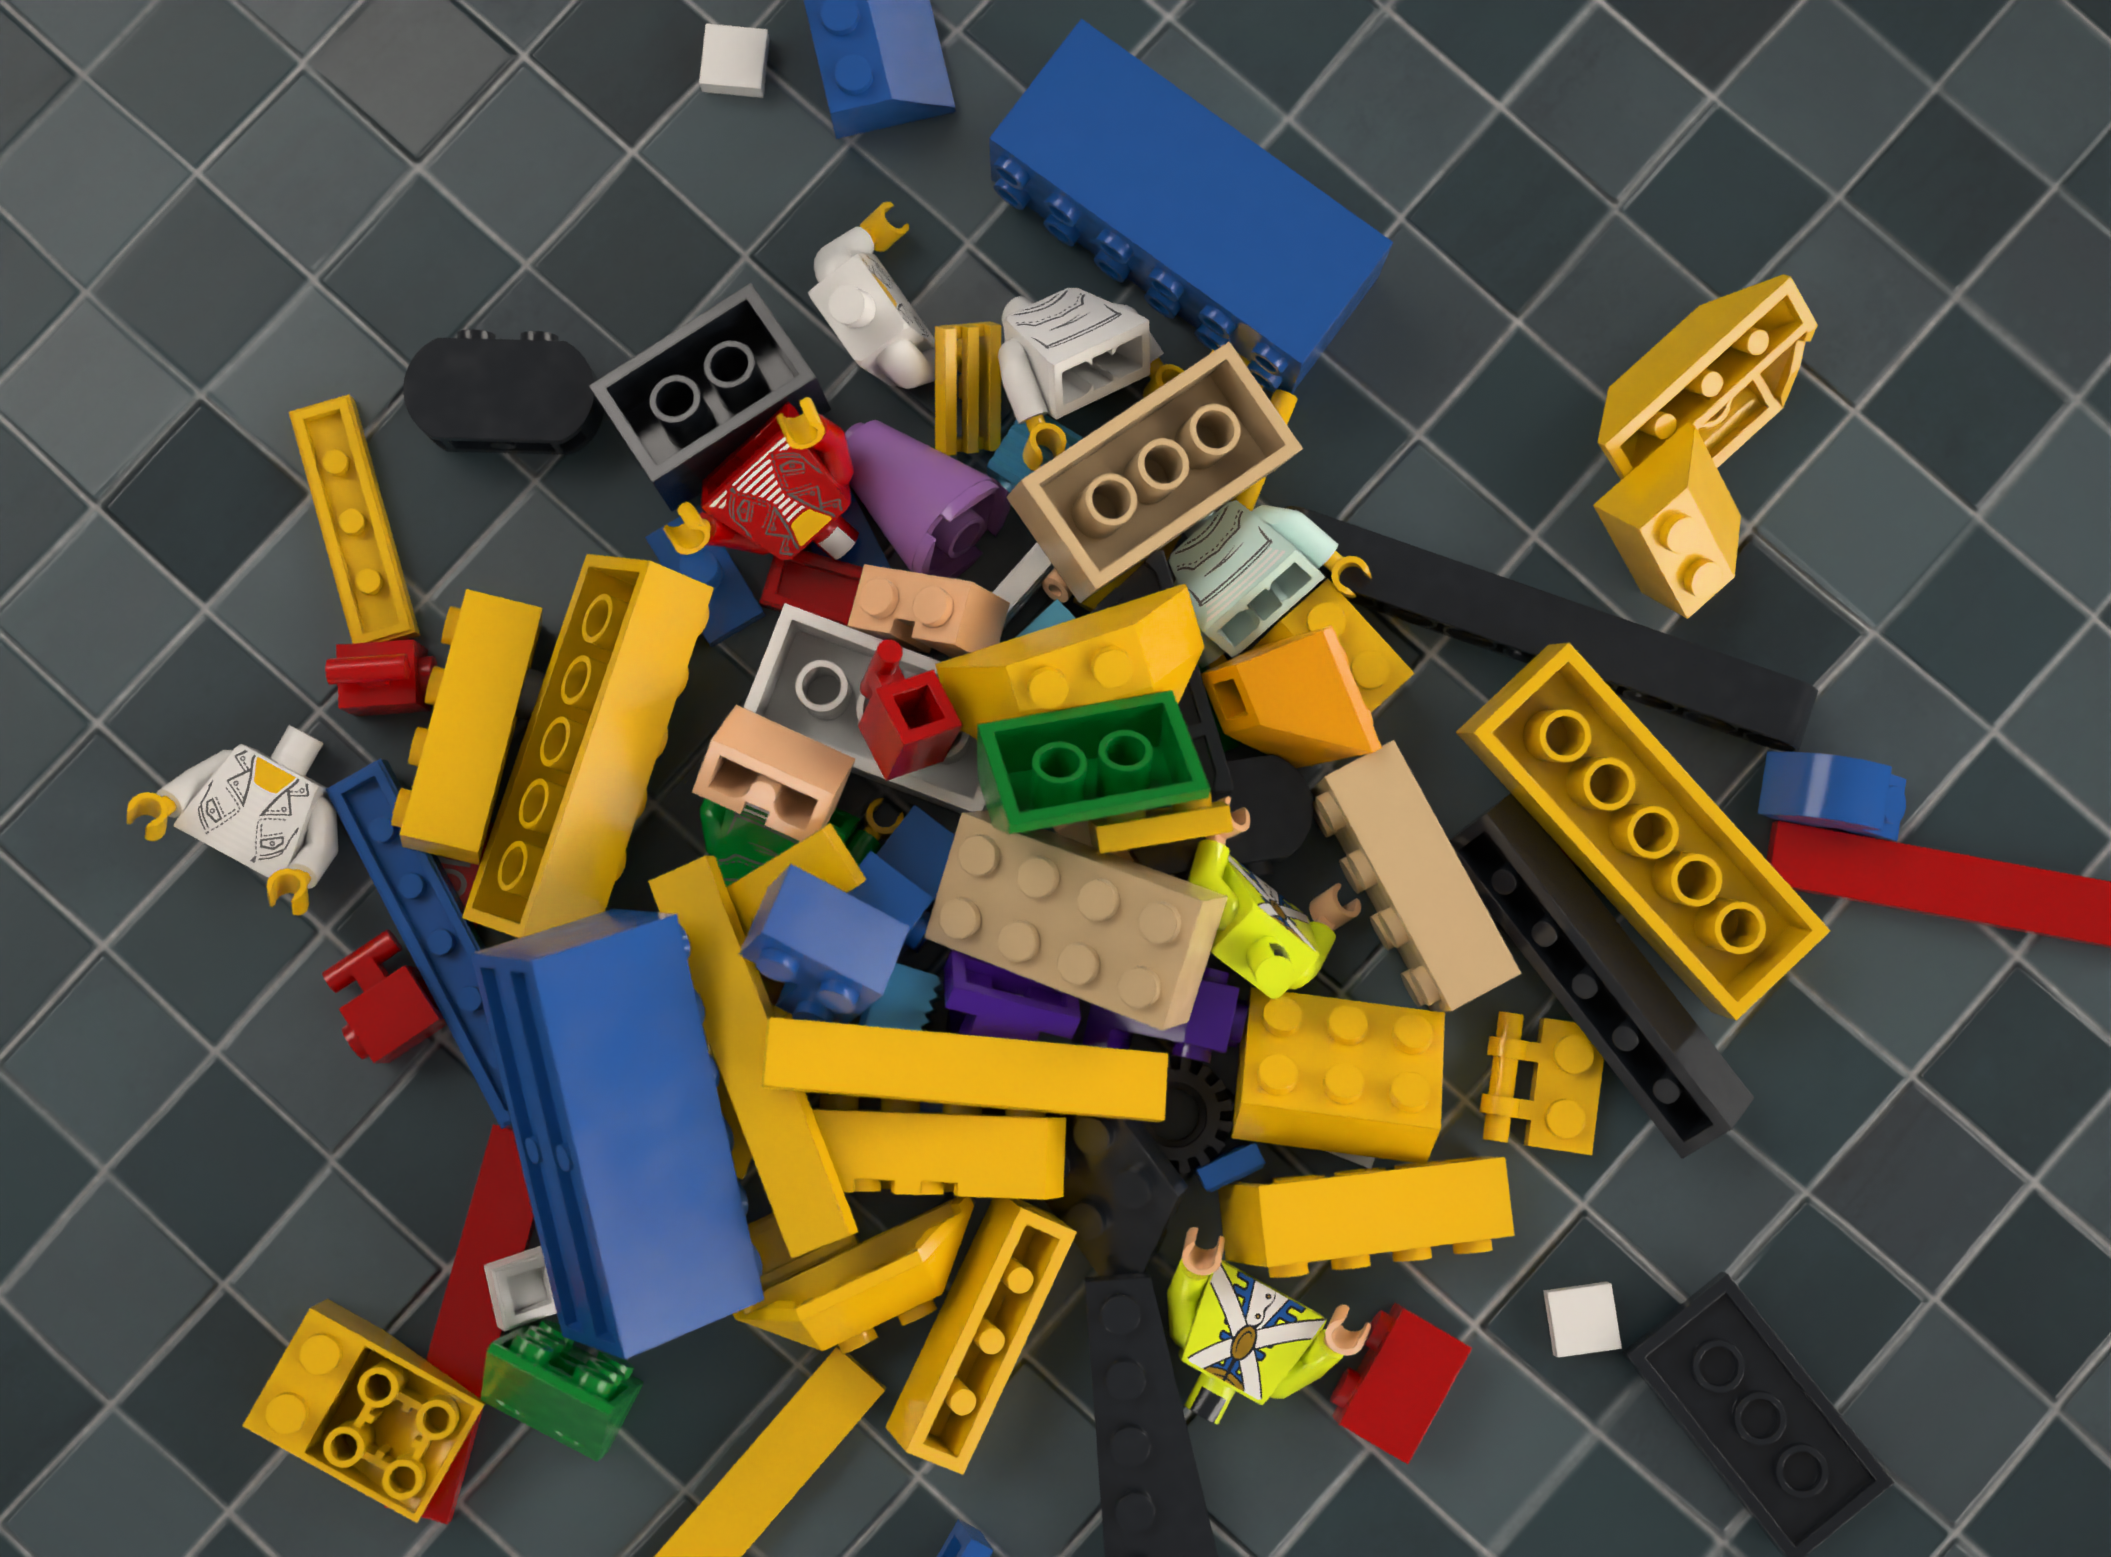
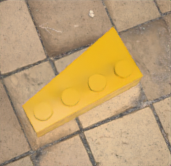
(943, 1151)
(1367, 1214)

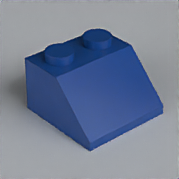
(879, 63)

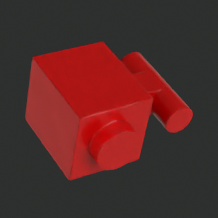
(381, 677)
(907, 719)
(392, 1010)

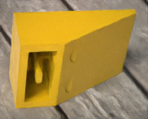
(365, 1409)

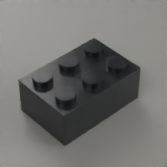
(705, 392)

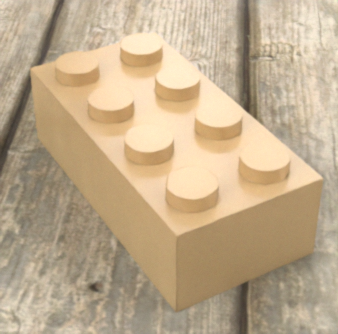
(1153, 472)
(1412, 880)
(1076, 920)

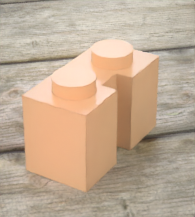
(927, 611)
(775, 771)

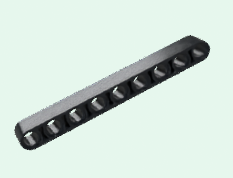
(1524, 620)

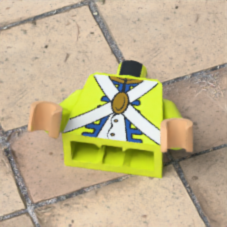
(1261, 930)
(1247, 1333)

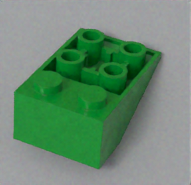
(560, 1387)

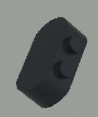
(503, 394)
(1279, 820)

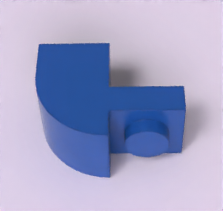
(1833, 793)

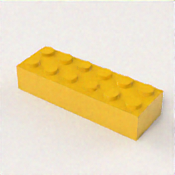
(589, 746)
(1643, 831)

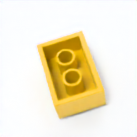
(1340, 1076)

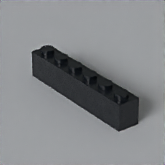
(1601, 977)

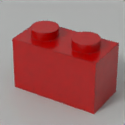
(1398, 1381)

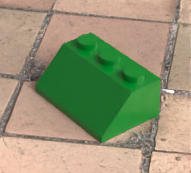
(1087, 763)

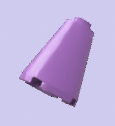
(924, 499)

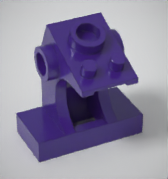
(1002, 1014)
(1212, 1026)

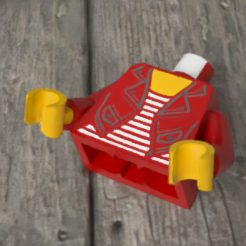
(776, 491)

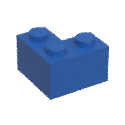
(907, 874)
(823, 947)

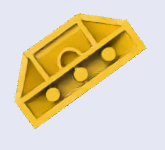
(1716, 369)
(1080, 662)
(867, 1283)

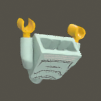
(1250, 571)

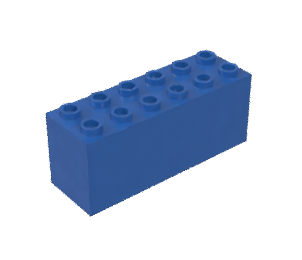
(1184, 208)
(620, 1129)

